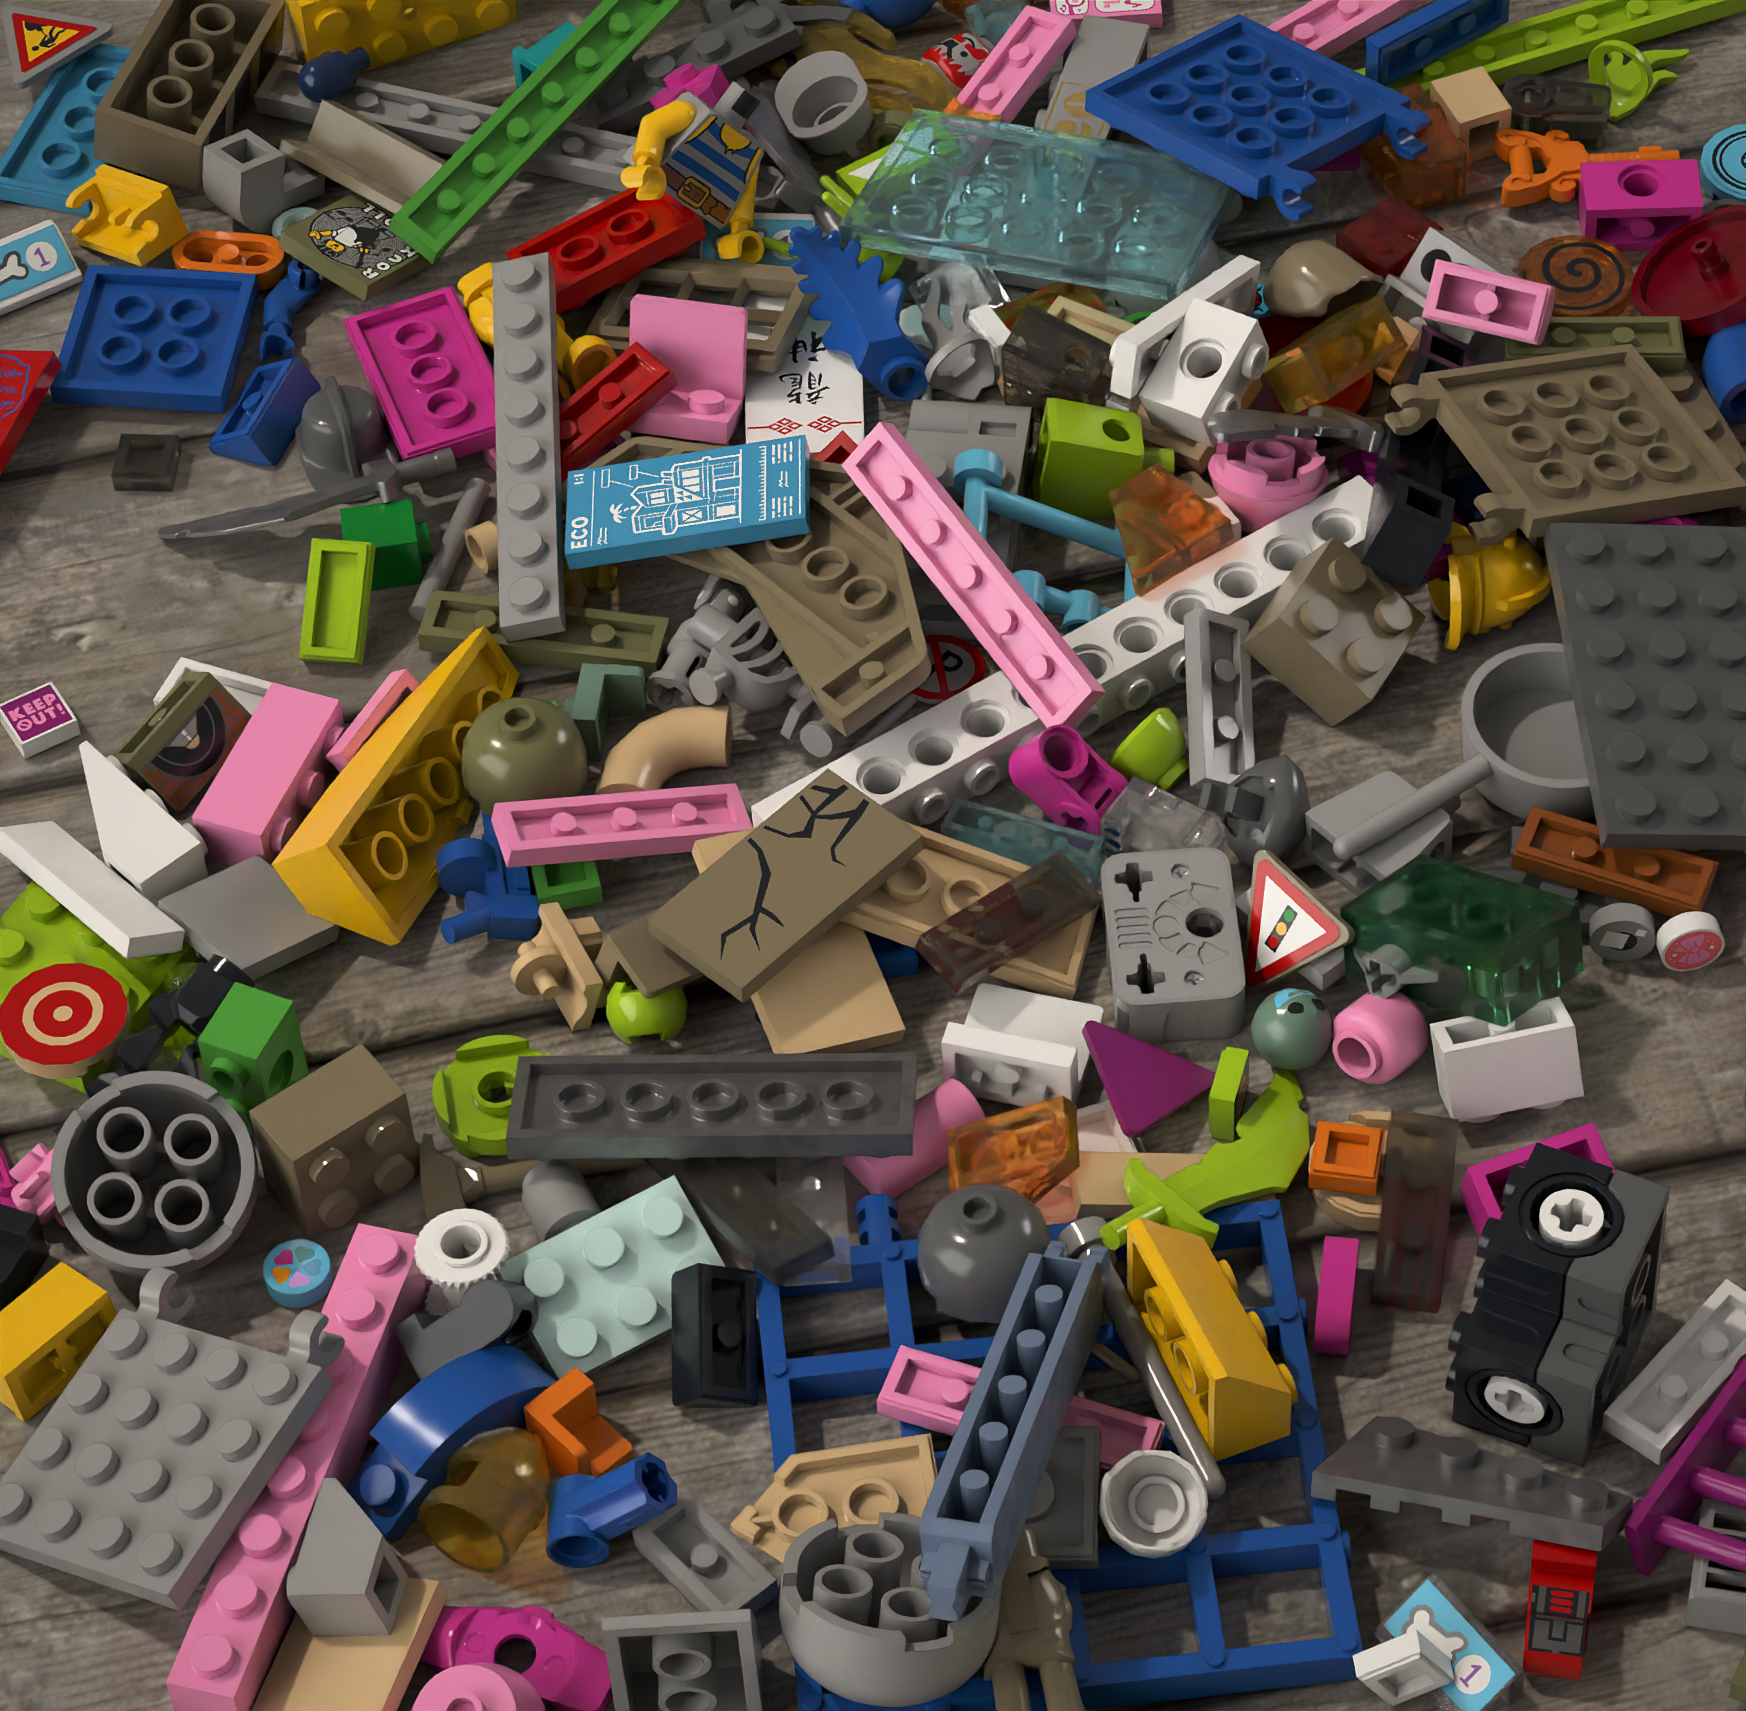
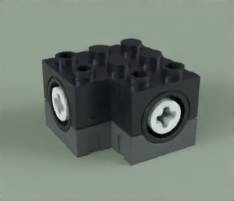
(1558, 1303)

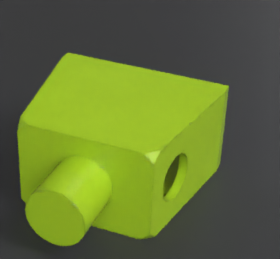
(1087, 454)

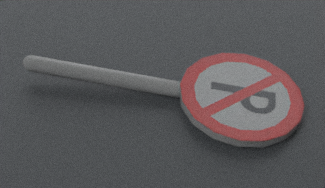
(954, 669)

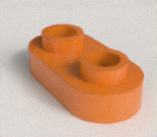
(232, 253)

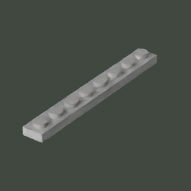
(528, 448)

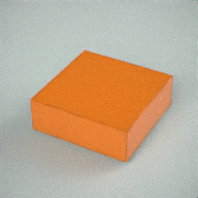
(1346, 1158)

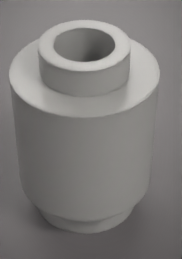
(556, 1198)

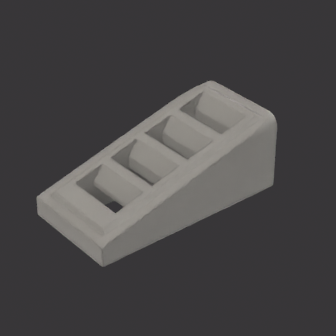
(1711, 1606)

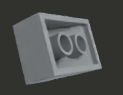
(685, 1661)

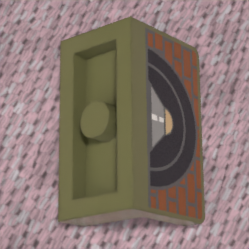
(184, 739)

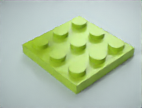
(45, 933)

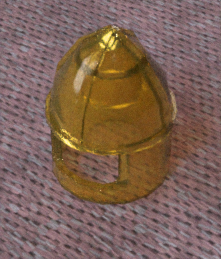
(491, 1499)

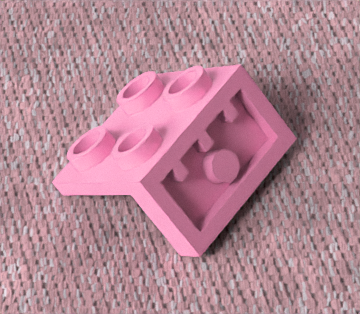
(708, 357)

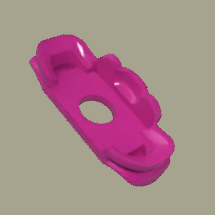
(566, 1667)

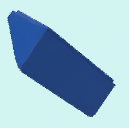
(266, 413)

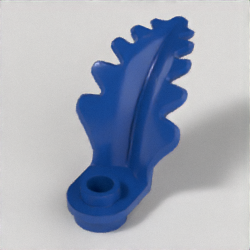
(860, 311)

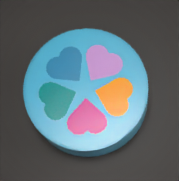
(297, 1273)

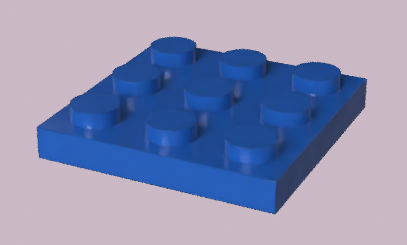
(155, 338)

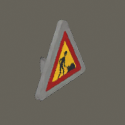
(46, 40)

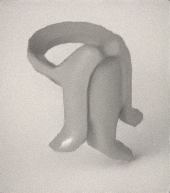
(959, 358)

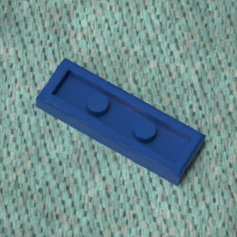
(1430, 36)

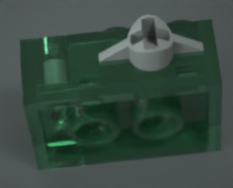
(1462, 940)

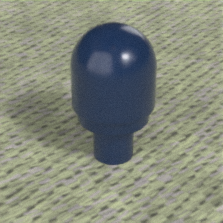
(332, 74)

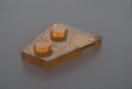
(1164, 527)
(1017, 1149)

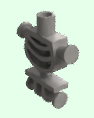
(755, 678)

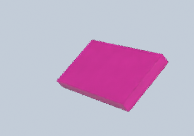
(427, 374)

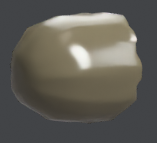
(1317, 281)

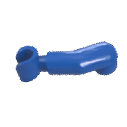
(282, 305)

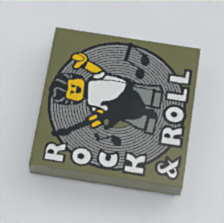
(353, 247)

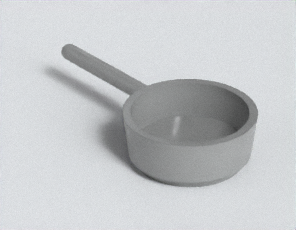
(1515, 748)

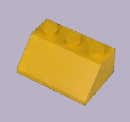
(1208, 1339)

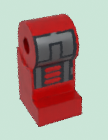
(1558, 1609)

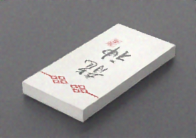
(811, 393)

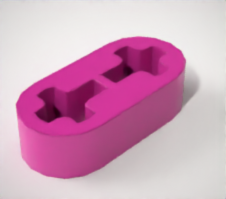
(1336, 1296)

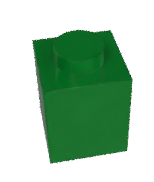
(397, 540)

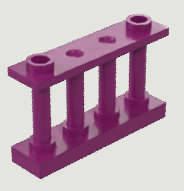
(1694, 1474)

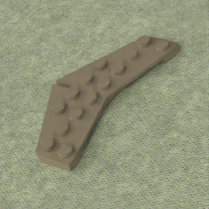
(829, 595)

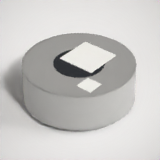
(1622, 932)

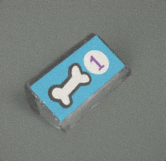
(1481, 1667)

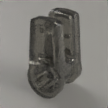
(1561, 105)

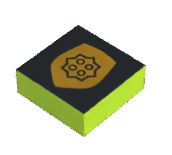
(1228, 1093)

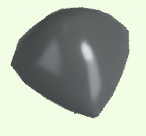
(1261, 809)

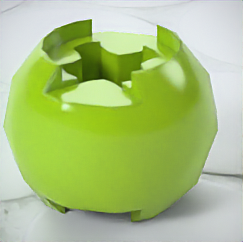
(635, 1015)

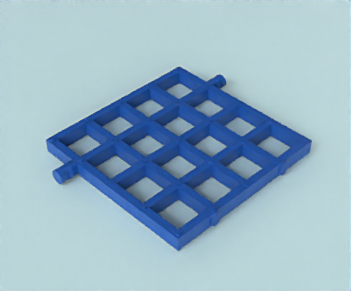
(1213, 1669)

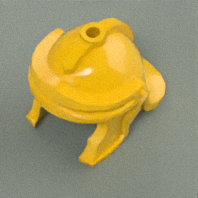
(1487, 584)

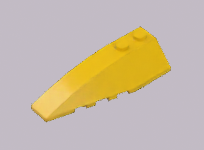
(378, 827)

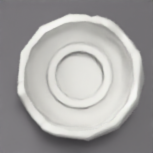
(1153, 1503)

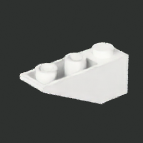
(138, 832)

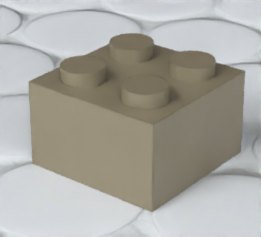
(1333, 631)
(336, 1142)

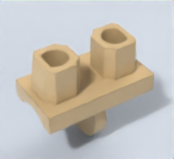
(561, 966)

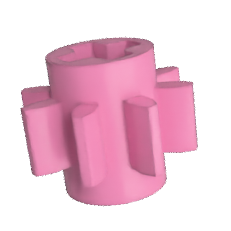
(34, 1188)

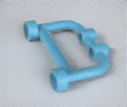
(979, 479)

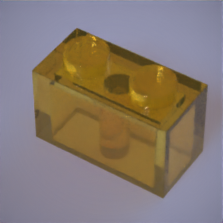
(1334, 355)

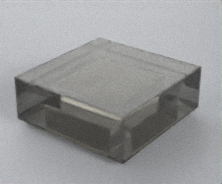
(146, 462)

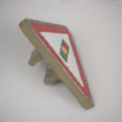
(1286, 925)

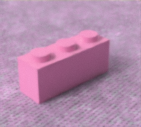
(270, 776)

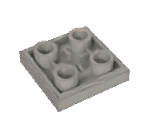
(247, 918)

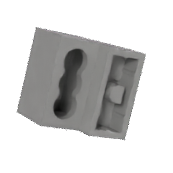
(1407, 294)

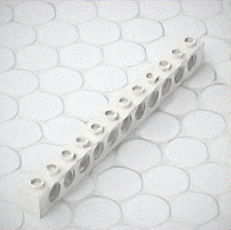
(1130, 650)

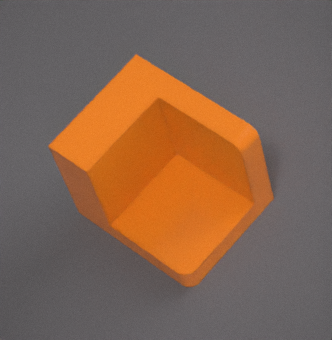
(573, 1429)

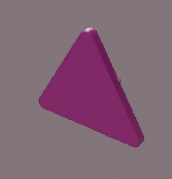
(1142, 1079)

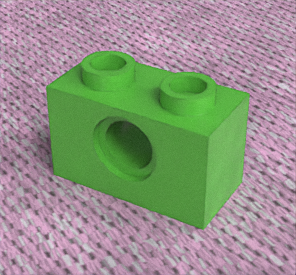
(252, 1048)

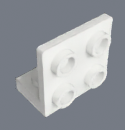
(1019, 1046)

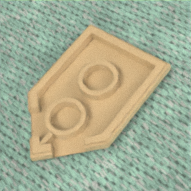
(842, 1485)

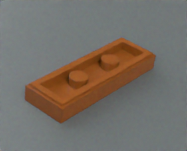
(1651, 878)

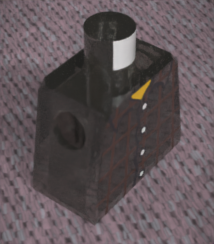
(1057, 361)

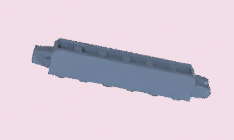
(1010, 1427)

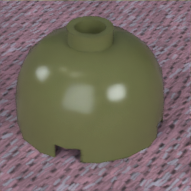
(523, 753)

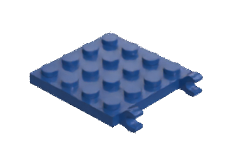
(1255, 110)

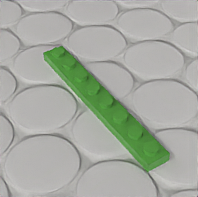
(527, 123)

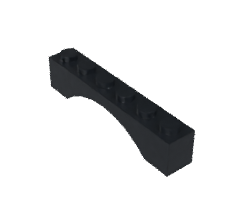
(1407, 507)

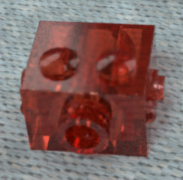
(1385, 236)

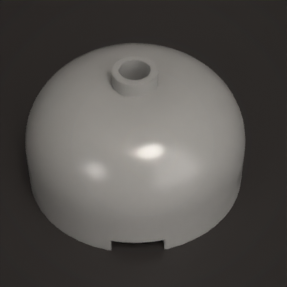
(148, 1135)
(862, 1615)

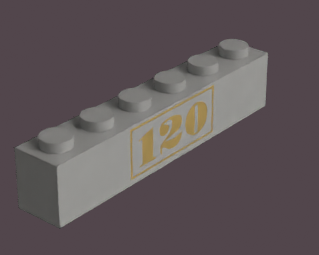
(1095, 55)

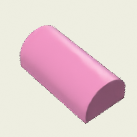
(1489, 302)
(935, 1113)

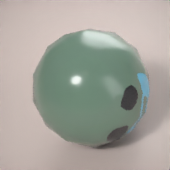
(1292, 1029)

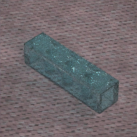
(1023, 837)

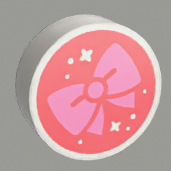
(1690, 941)

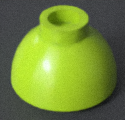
(1153, 751)

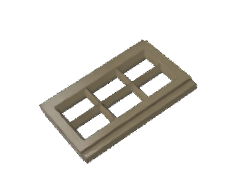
(724, 277)

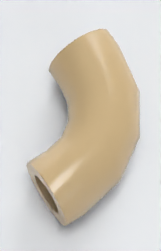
(668, 746)

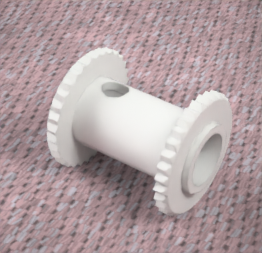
(458, 1252)

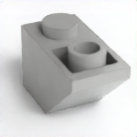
(345, 1570)

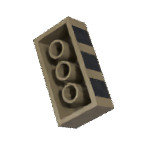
(187, 85)

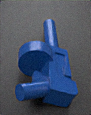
(494, 895)

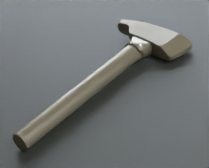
(453, 1187)

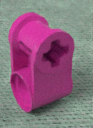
(1072, 784)

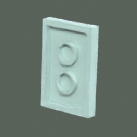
(609, 1279)

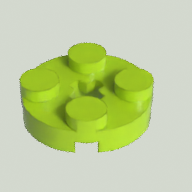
(466, 1084)

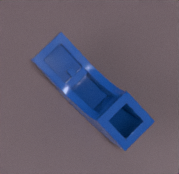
(434, 1420)

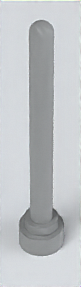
(1144, 1355)

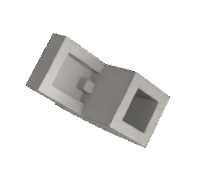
(256, 180)

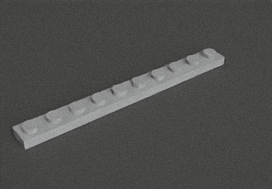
(447, 123)

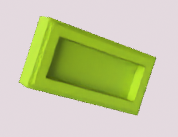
(337, 602)

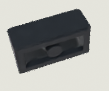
(714, 1337)

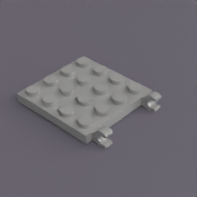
(160, 1447)

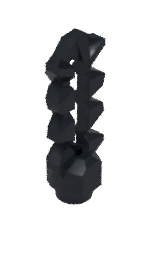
(187, 1007)

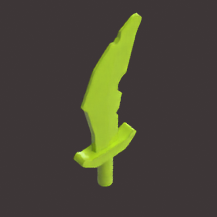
(1259, 1163)

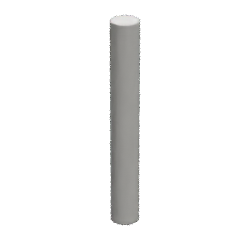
(451, 545)

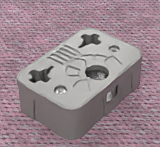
(1173, 945)

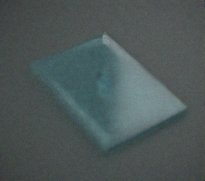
(1039, 205)

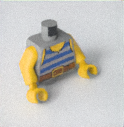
(703, 163)

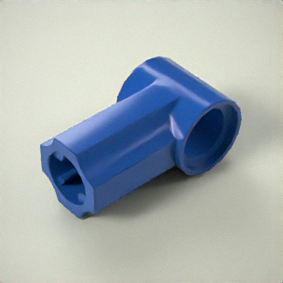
(593, 1510)

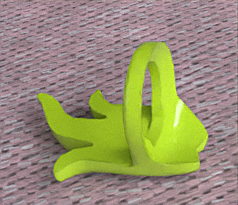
(1634, 81)

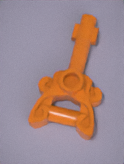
(1561, 160)

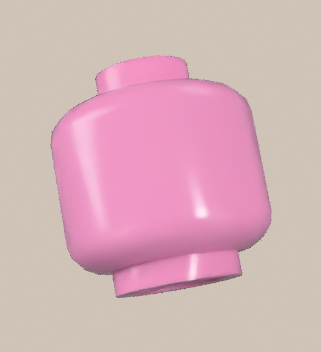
(1379, 1037)

